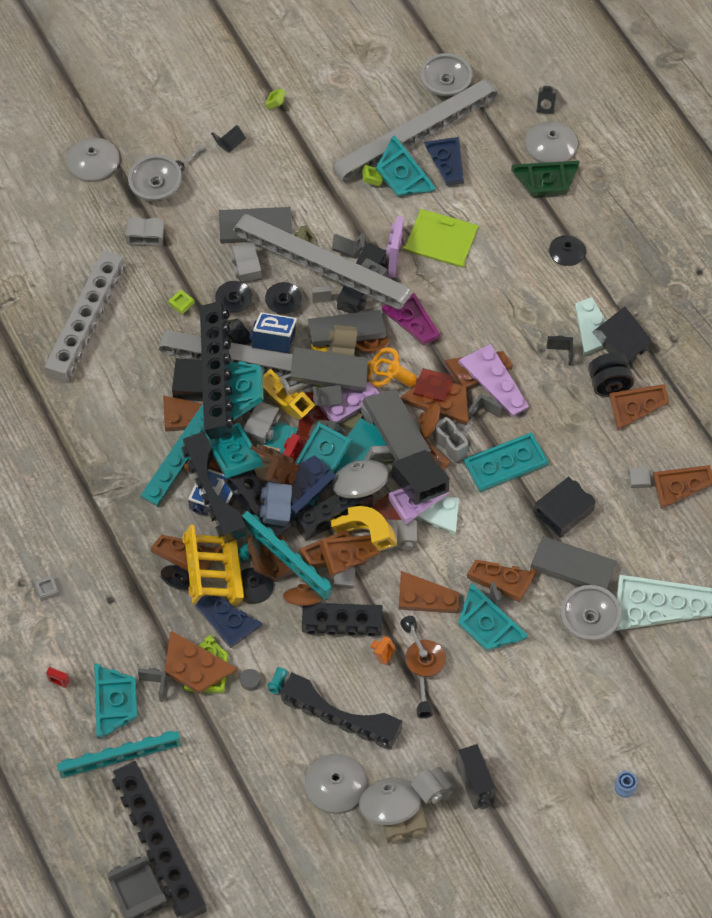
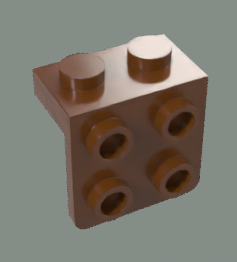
(282, 467)
(266, 562)

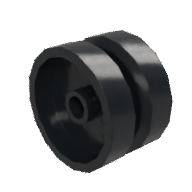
(610, 374)

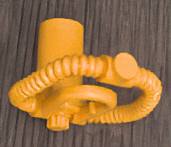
(394, 371)

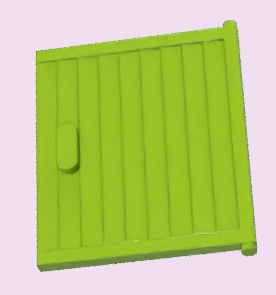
(441, 238)

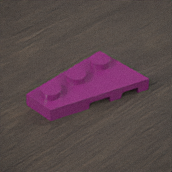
(414, 320)

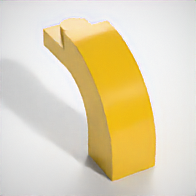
(295, 404)
(367, 518)

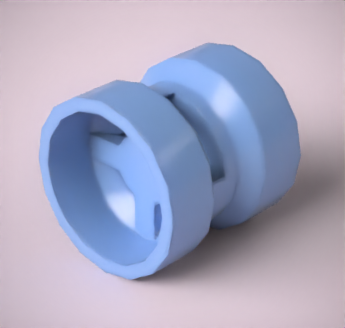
(625, 789)

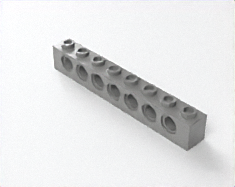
(106, 263)

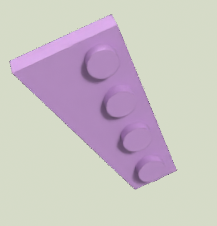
(491, 373)

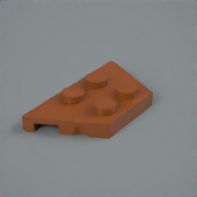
(454, 407)
(194, 665)

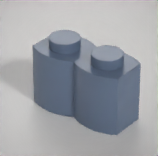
(276, 504)

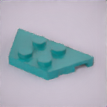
(402, 171)
(246, 386)
(487, 622)
(113, 700)

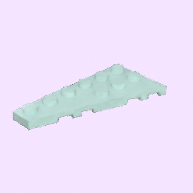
(660, 602)

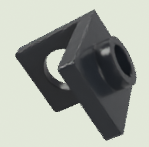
(549, 93)
(230, 139)
(238, 332)
(561, 343)

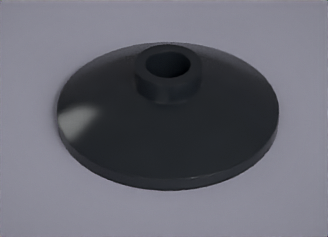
(567, 256)
(234, 290)
(280, 292)
(175, 577)
(256, 592)

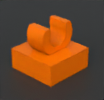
(384, 650)

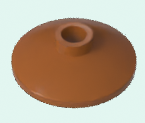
(372, 345)
(429, 420)
(301, 595)
(435, 656)

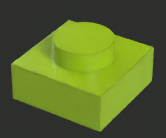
(275, 98)
(371, 175)
(181, 302)

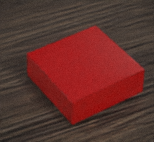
(57, 677)

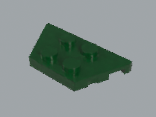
(547, 177)

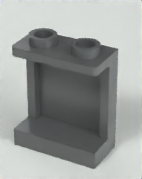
(136, 889)

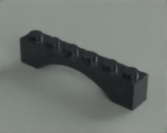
(228, 519)
(379, 728)

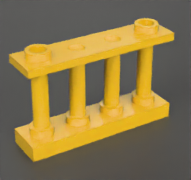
(231, 563)

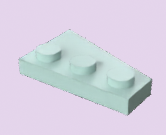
(588, 319)
(442, 514)

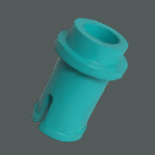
(243, 553)
(277, 681)

